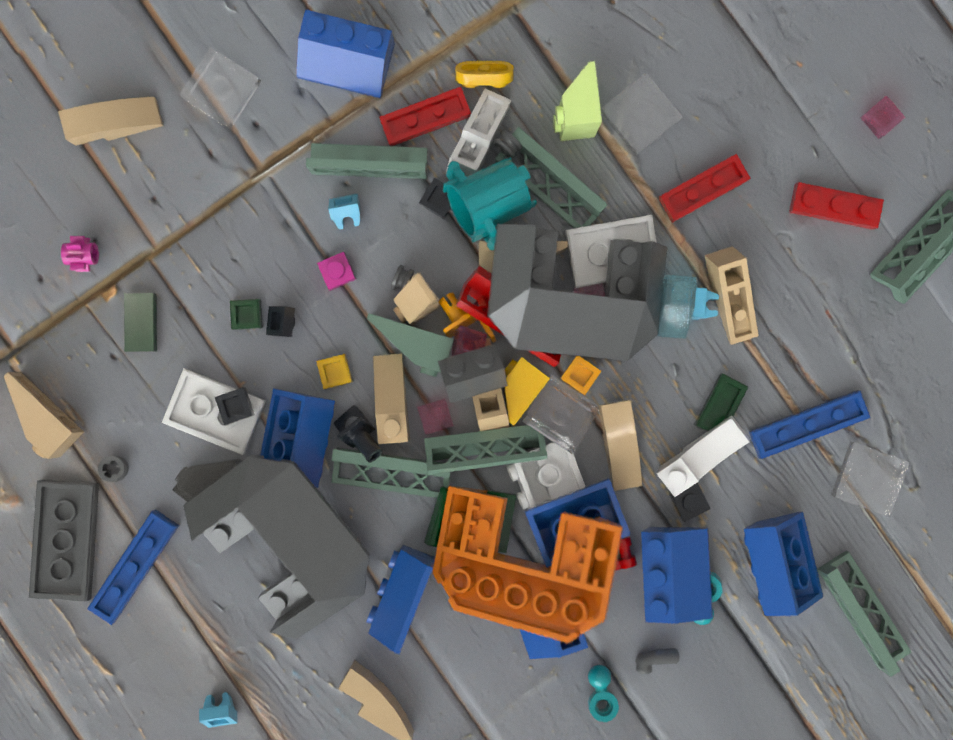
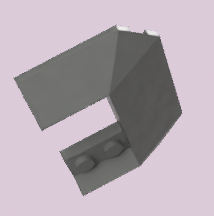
(568, 322)
(300, 528)

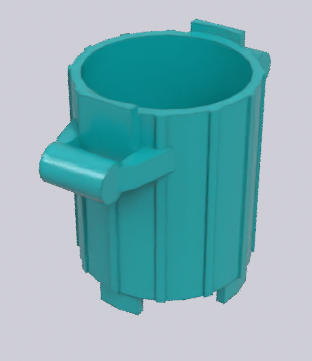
(487, 197)

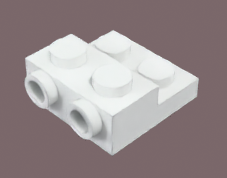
(546, 479)

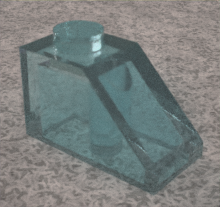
(677, 306)

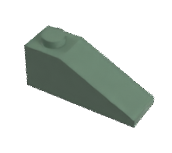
(416, 344)

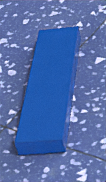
(809, 424)
(133, 567)

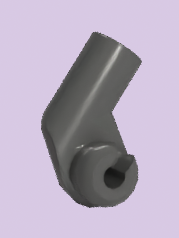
(656, 657)

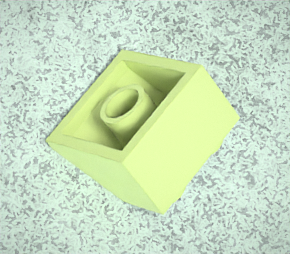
(579, 107)

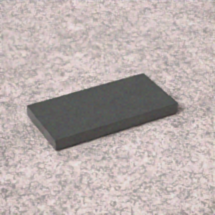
(63, 540)

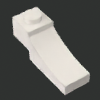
(480, 132)
(702, 456)

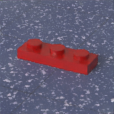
(425, 116)
(704, 188)
(836, 206)

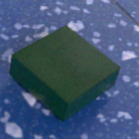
(245, 314)

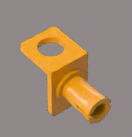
(460, 317)

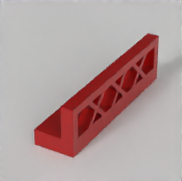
(479, 288)

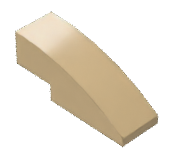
(110, 119)
(621, 444)
(377, 701)

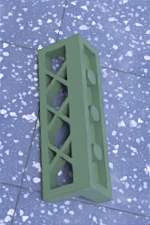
(368, 161)
(563, 179)
(928, 259)
(482, 444)
(386, 462)
(858, 615)

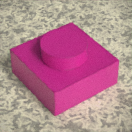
(336, 271)

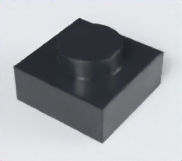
(435, 199)
(280, 321)
(234, 406)
(690, 503)

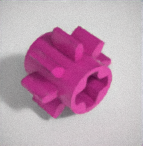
(79, 253)

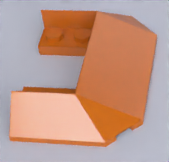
(518, 592)

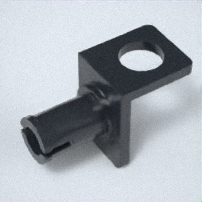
(358, 434)

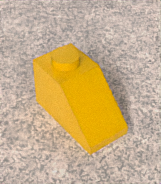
(522, 387)

